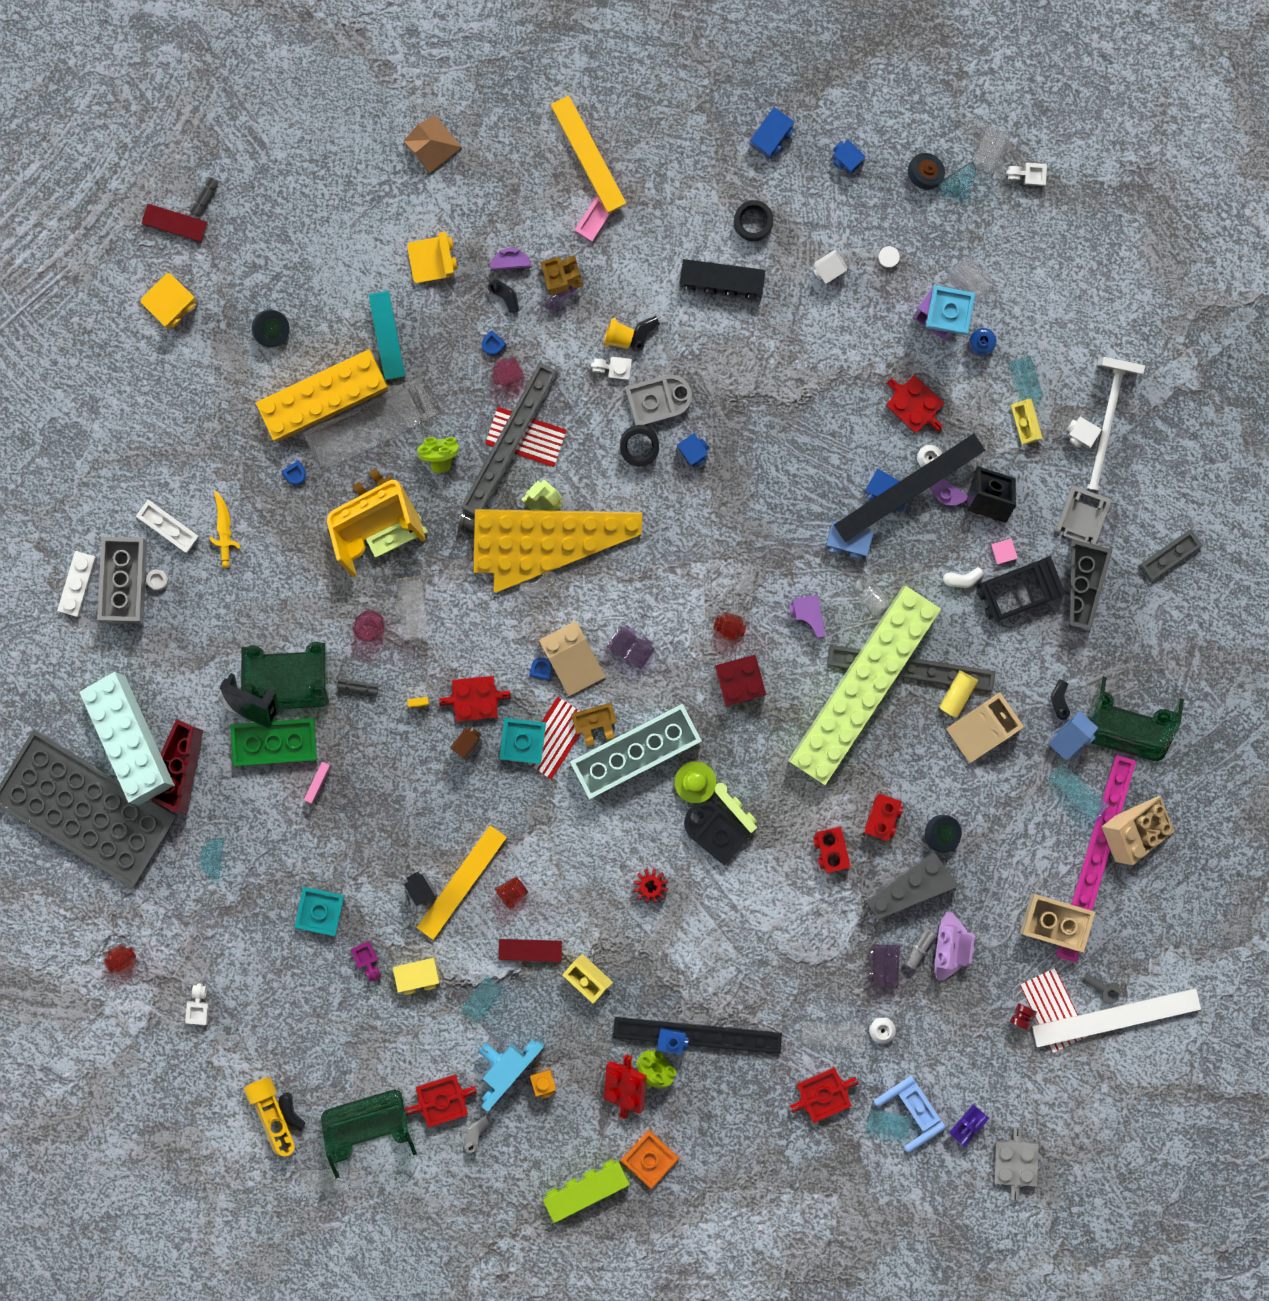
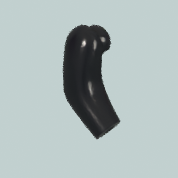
(506, 293)
(641, 331)
(1058, 700)
(287, 1109)

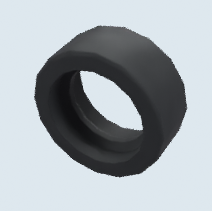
(753, 204)
(641, 461)

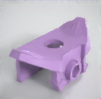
(953, 947)

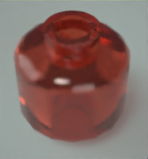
(729, 626)
(119, 959)

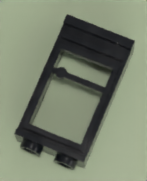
(1048, 580)

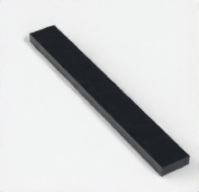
(909, 487)
(700, 1034)

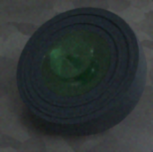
(270, 328)
(943, 833)

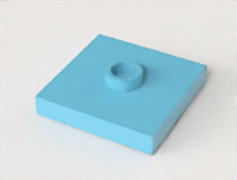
(950, 310)

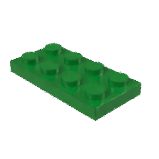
(277, 744)

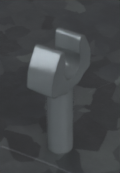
(1104, 989)

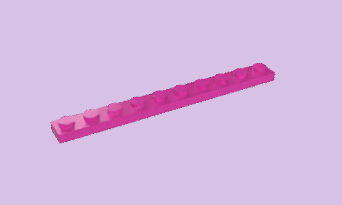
(1098, 847)

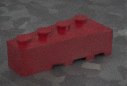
(180, 758)

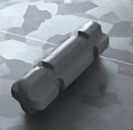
(203, 196)
(357, 686)

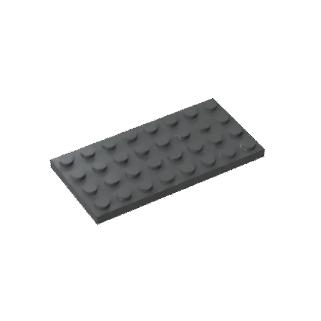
(83, 809)

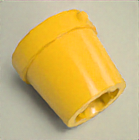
(618, 335)

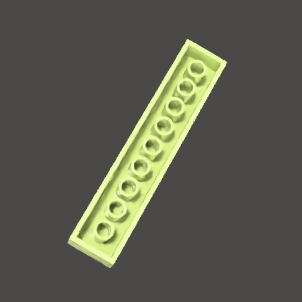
(864, 684)

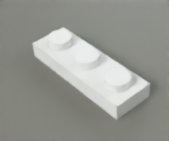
(167, 526)
(76, 583)

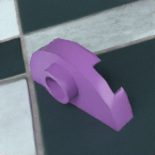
(510, 259)
(947, 493)

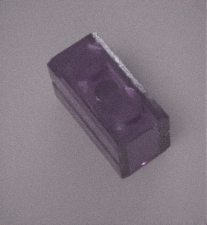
(884, 966)

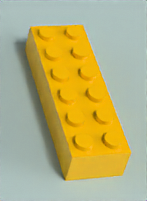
(322, 396)

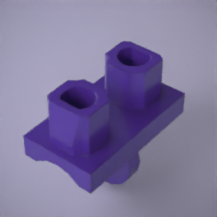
(968, 1125)

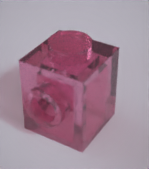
(507, 372)

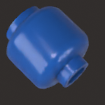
(976, 345)

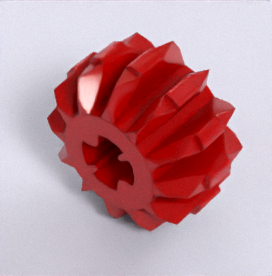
(657, 882)

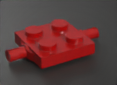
(914, 404)
(475, 698)
(625, 1087)
(824, 1094)
(441, 1100)

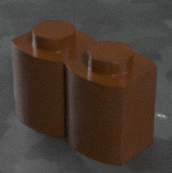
(467, 742)

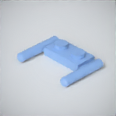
(918, 1107)

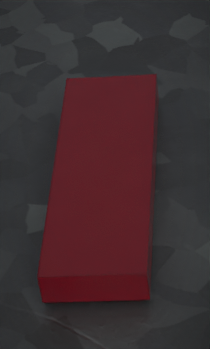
(174, 223)
(530, 950)

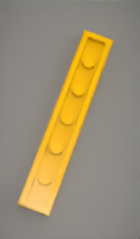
(588, 154)
(461, 882)

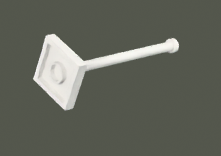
(1119, 368)

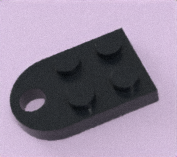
(716, 832)

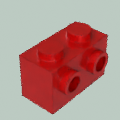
(883, 816)

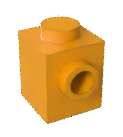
(543, 1083)

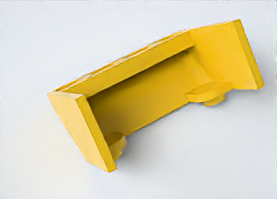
(368, 516)

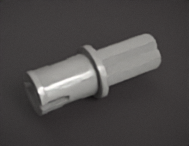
(920, 949)

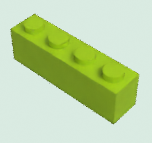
(585, 1191)

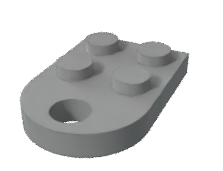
(656, 399)

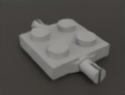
(1016, 1163)

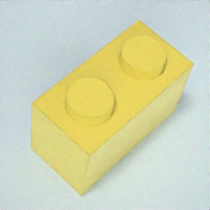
(416, 975)
(587, 978)

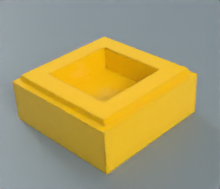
(418, 702)

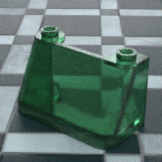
(296, 677)

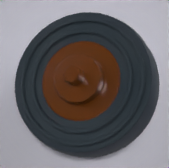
(926, 171)

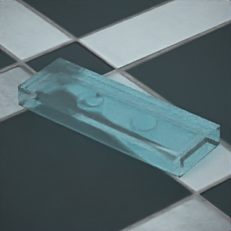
(1078, 792)

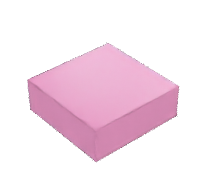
(1004, 551)

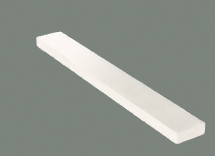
(1116, 1017)

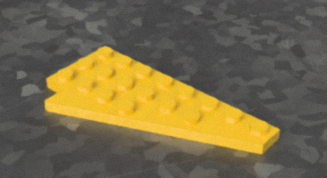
(531, 542)

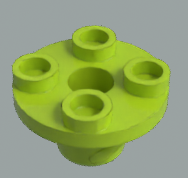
(438, 453)
(695, 782)
(657, 1068)

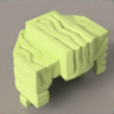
(543, 497)

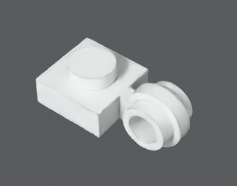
(1033, 174)
(618, 368)
(197, 1011)

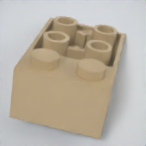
(984, 727)
(1137, 831)

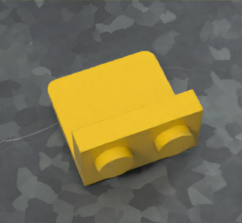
(432, 258)
(169, 301)

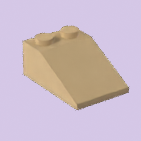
(572, 658)
(1057, 922)

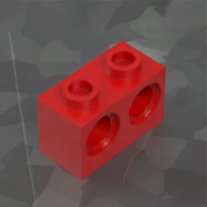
(837, 848)

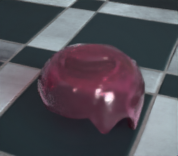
(369, 626)

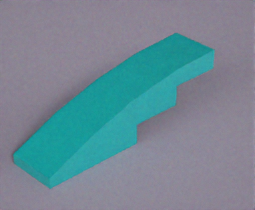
(387, 335)

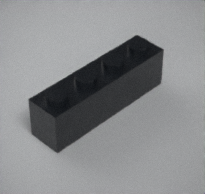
(722, 278)

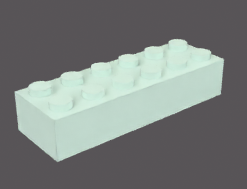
(126, 738)
(635, 751)

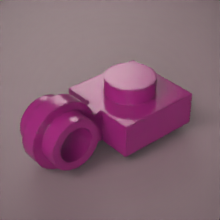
(364, 956)

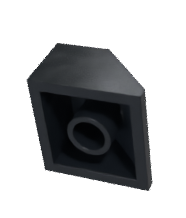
(992, 494)

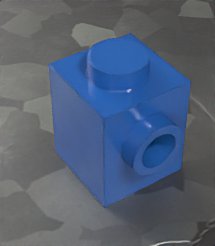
(847, 156)
(693, 450)
(672, 1041)

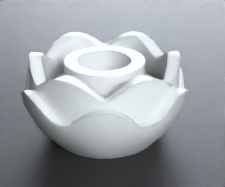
(925, 452)
(877, 1035)

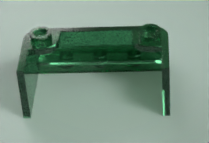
(1131, 731)
(365, 1121)

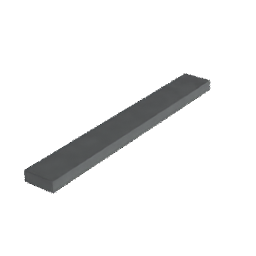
(509, 438)
(918, 668)

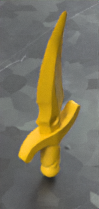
(223, 529)

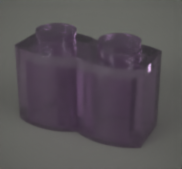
(630, 646)

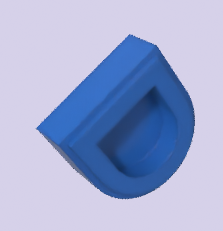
(492, 344)
(295, 473)
(541, 668)

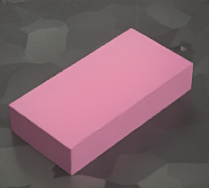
(592, 220)
(317, 782)

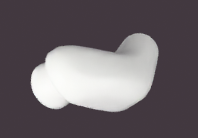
(963, 581)

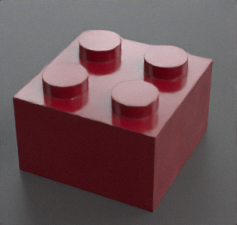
(740, 680)

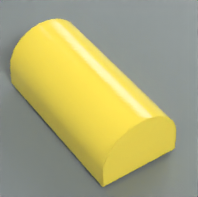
(1026, 421)
(958, 694)

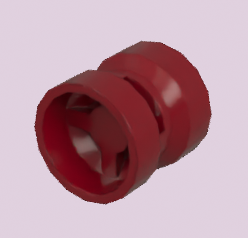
(1024, 1011)

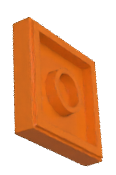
(649, 1159)

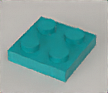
(522, 740)
(319, 911)

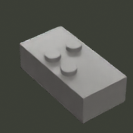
(122, 580)

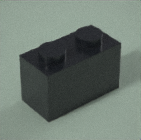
(419, 888)

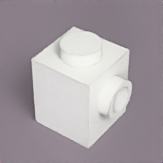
(829, 266)
(1082, 433)

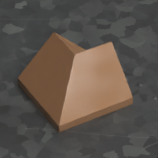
(431, 143)

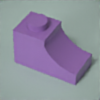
(808, 610)

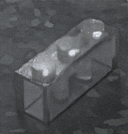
(411, 608)

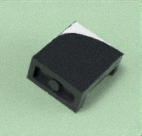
(251, 707)

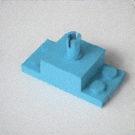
(505, 1068)

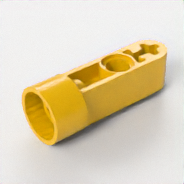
(261, 1095)

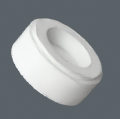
(888, 257)
(157, 580)

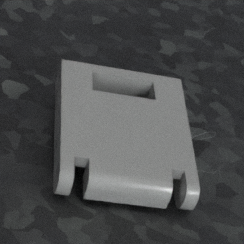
(1081, 519)

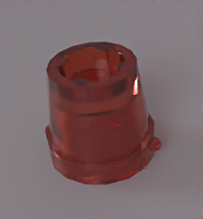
(511, 892)

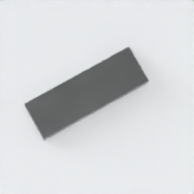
(1170, 555)

